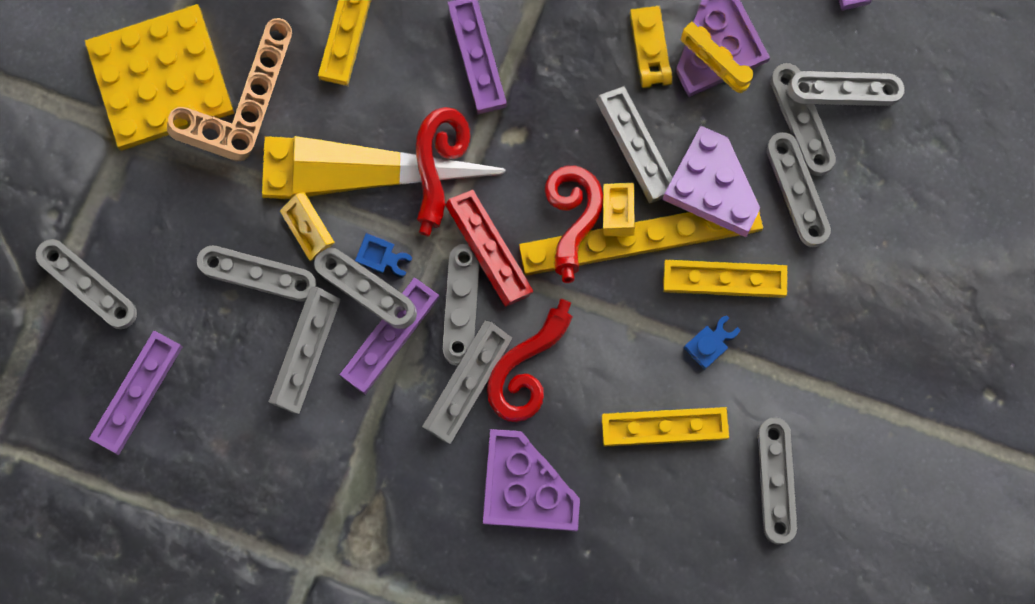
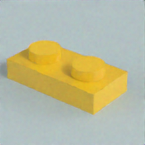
(618, 209)
(306, 225)

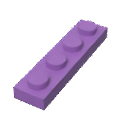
(477, 55)
(387, 341)
(136, 392)

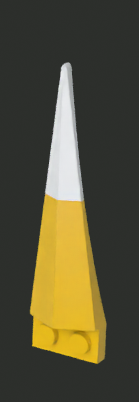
(333, 167)

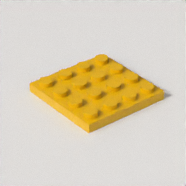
(153, 70)

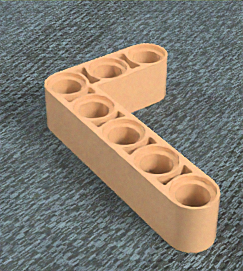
(249, 102)

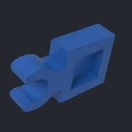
(377, 254)
(709, 345)

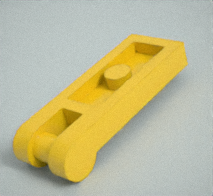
(650, 46)
(717, 57)

